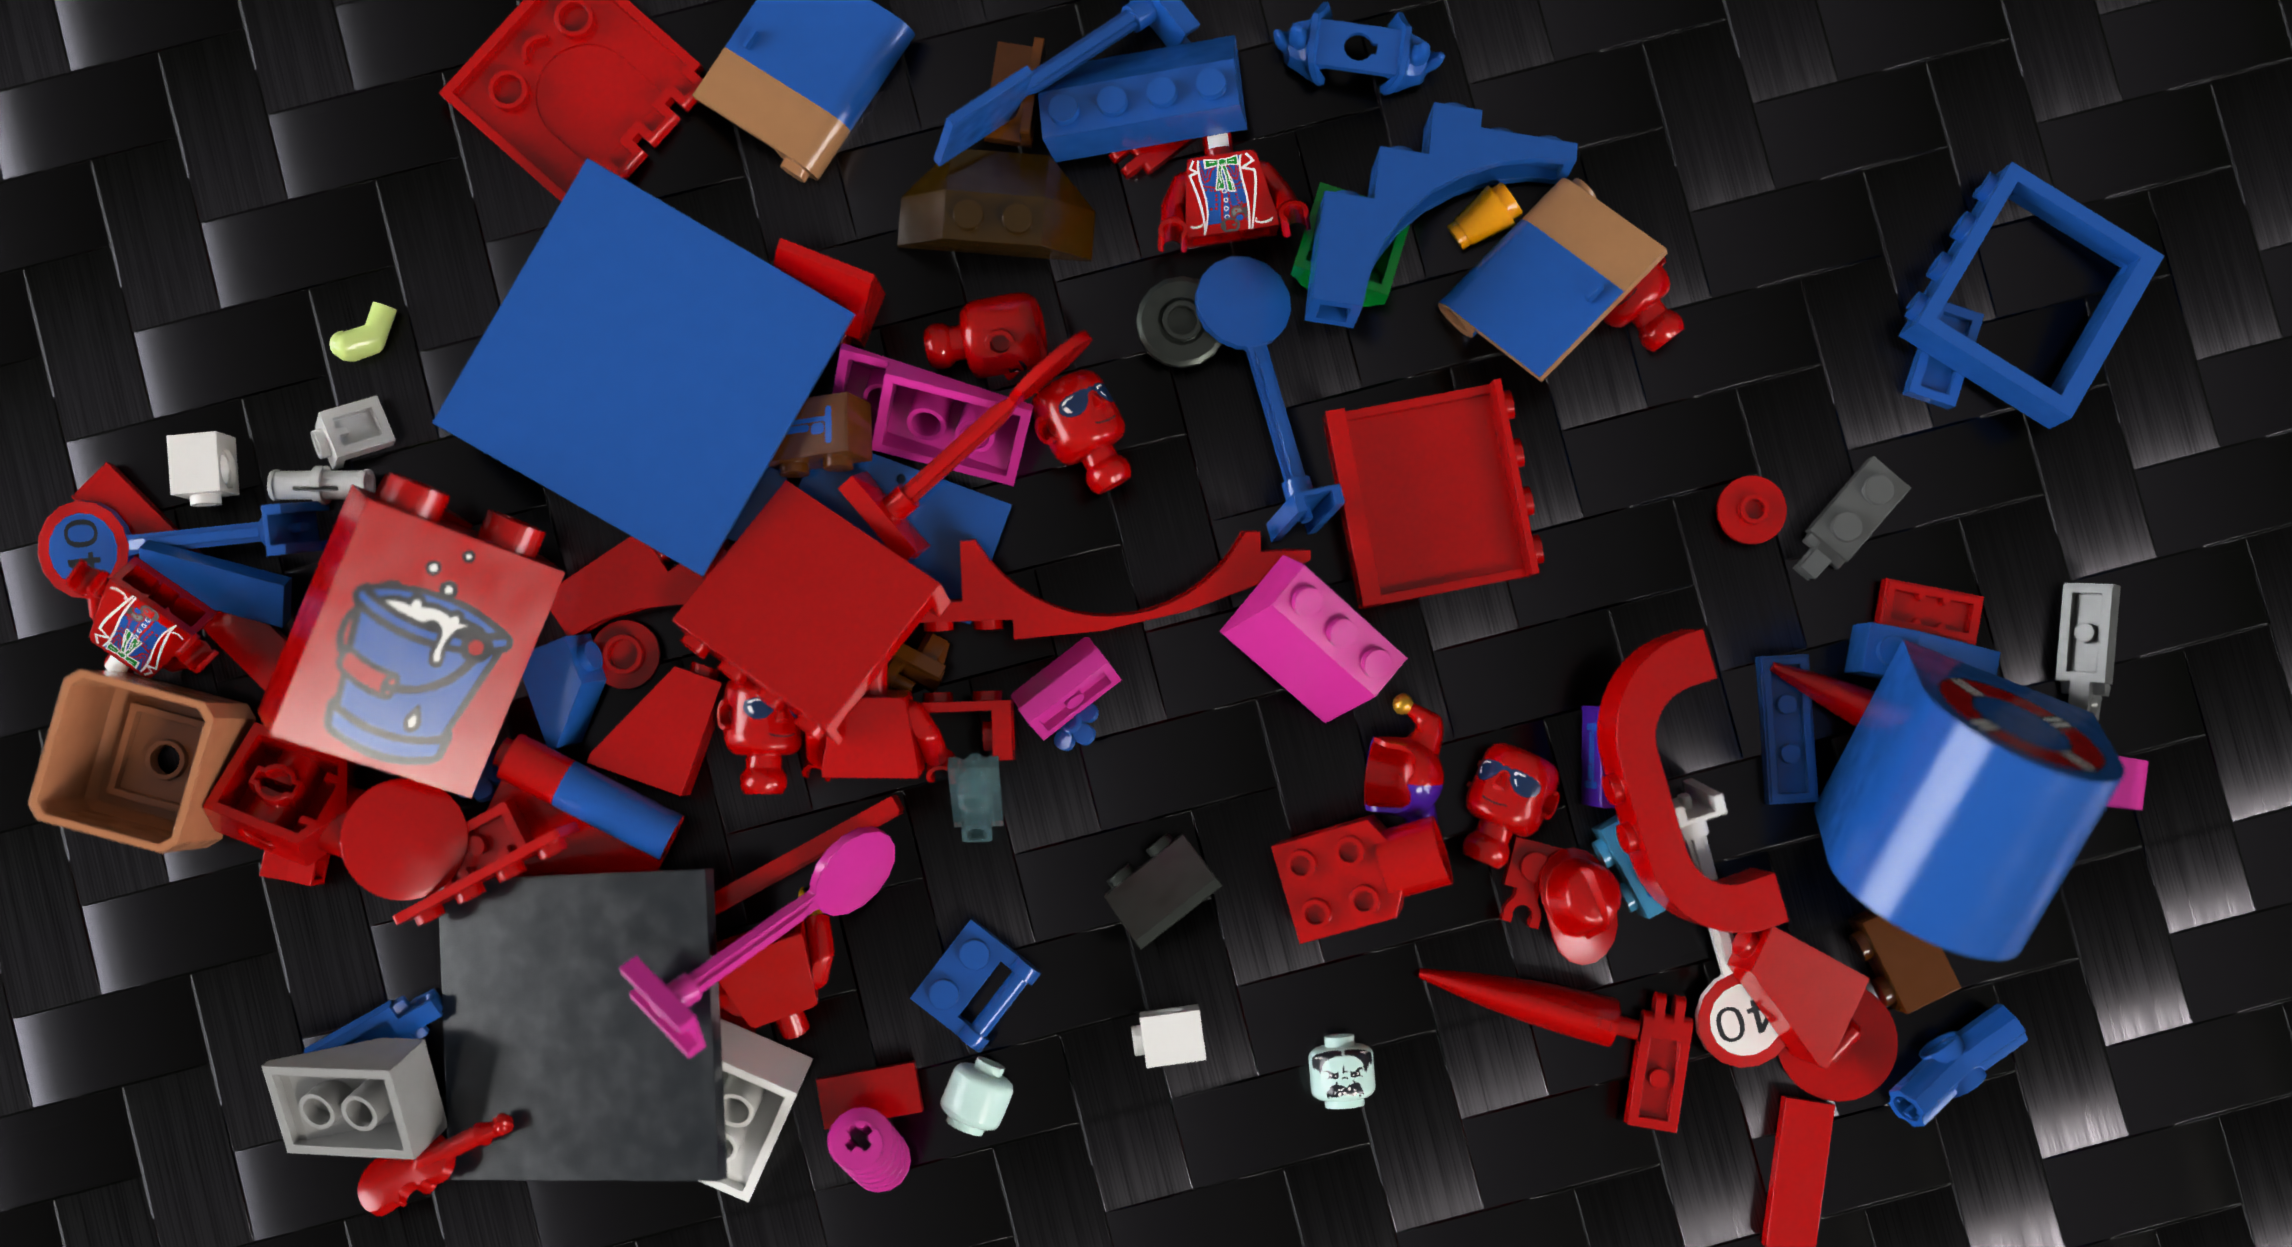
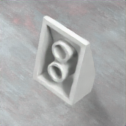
(758, 1094)

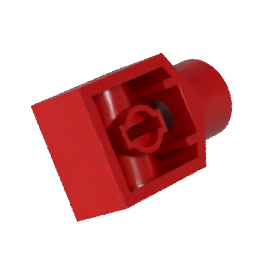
(283, 797)
(1358, 873)

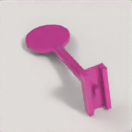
(841, 883)

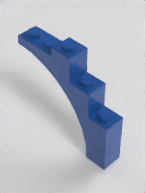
(1404, 185)

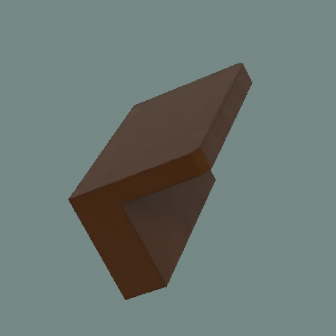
(1008, 61)

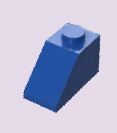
(565, 687)

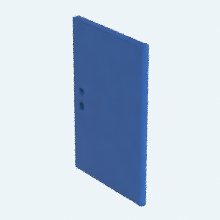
(943, 517)

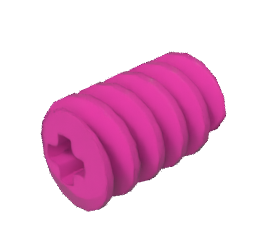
(869, 1149)

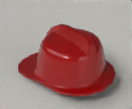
(1580, 904)

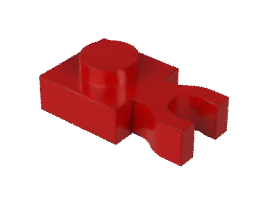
(1523, 874)

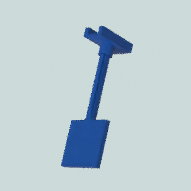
(1000, 104)

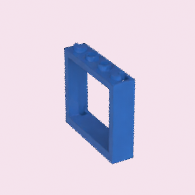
(1986, 369)

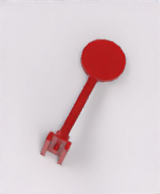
(889, 512)

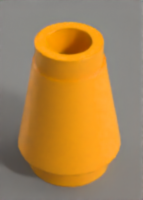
(1485, 216)

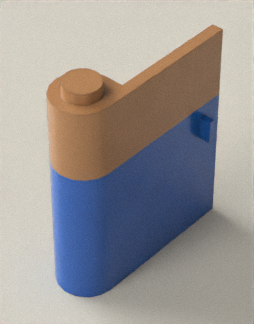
(804, 75)
(1552, 278)

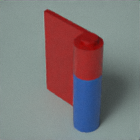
(616, 824)

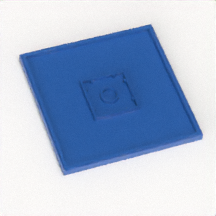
(644, 367)

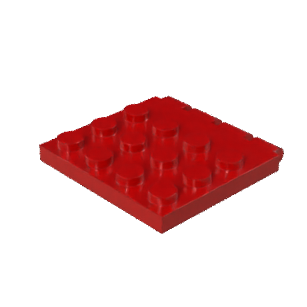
(575, 86)

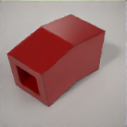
(284, 869)

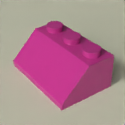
(1312, 641)

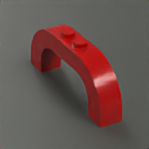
(1643, 801)

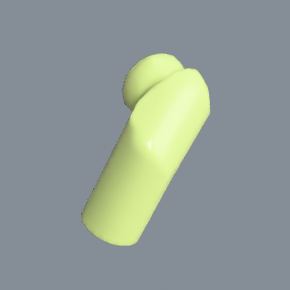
(366, 339)

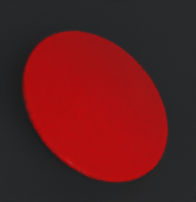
(403, 839)
(1861, 1060)

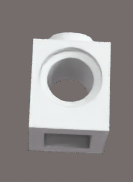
(203, 467)
(1169, 1036)

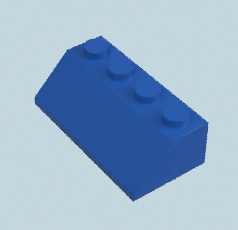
(1144, 100)

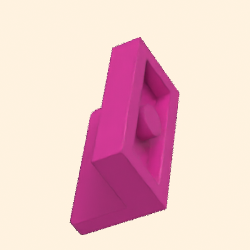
(1065, 688)

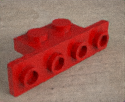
(496, 847)

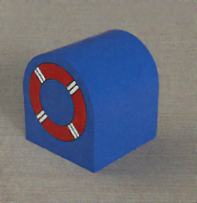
(1963, 802)

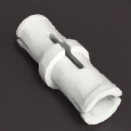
(318, 484)

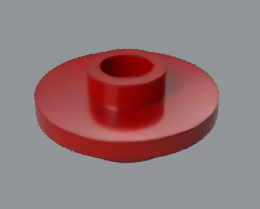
(1751, 510)
(628, 653)

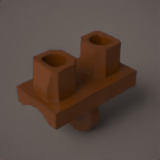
(919, 666)

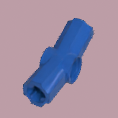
(1955, 1064)

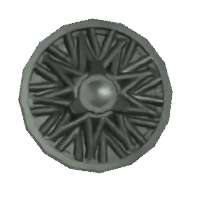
(1171, 327)

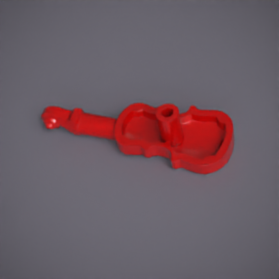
(390, 1181)

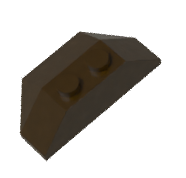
(998, 208)

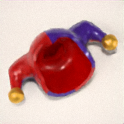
(1406, 773)

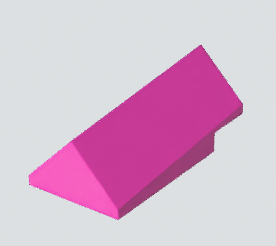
(925, 412)

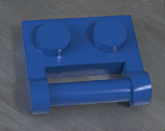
(961, 975)

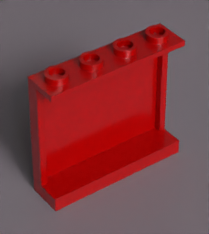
(1432, 494)
(807, 610)

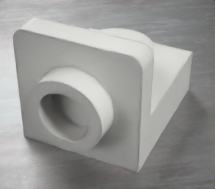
(351, 431)

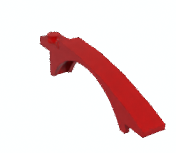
(994, 597)

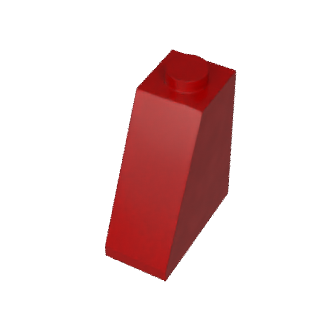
(666, 732)
(1798, 991)

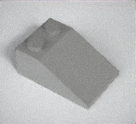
(358, 1099)

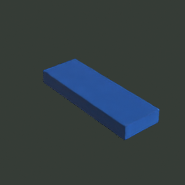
(224, 583)
(1786, 734)

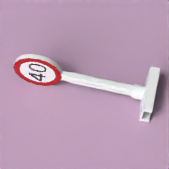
(1725, 1014)

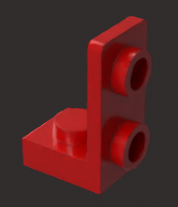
(998, 733)

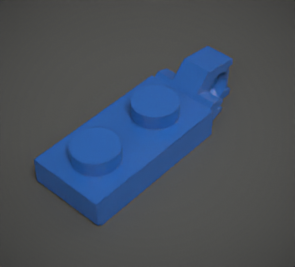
(390, 1020)

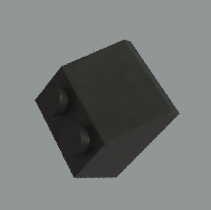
(1160, 888)

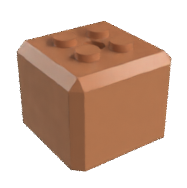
(104, 753)

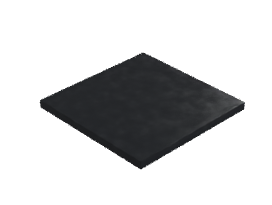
(555, 1041)

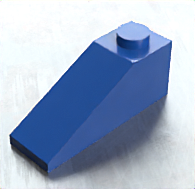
(1875, 645)

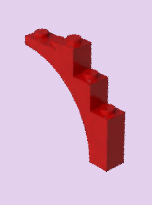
(623, 583)

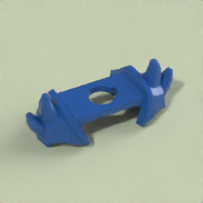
(1321, 41)

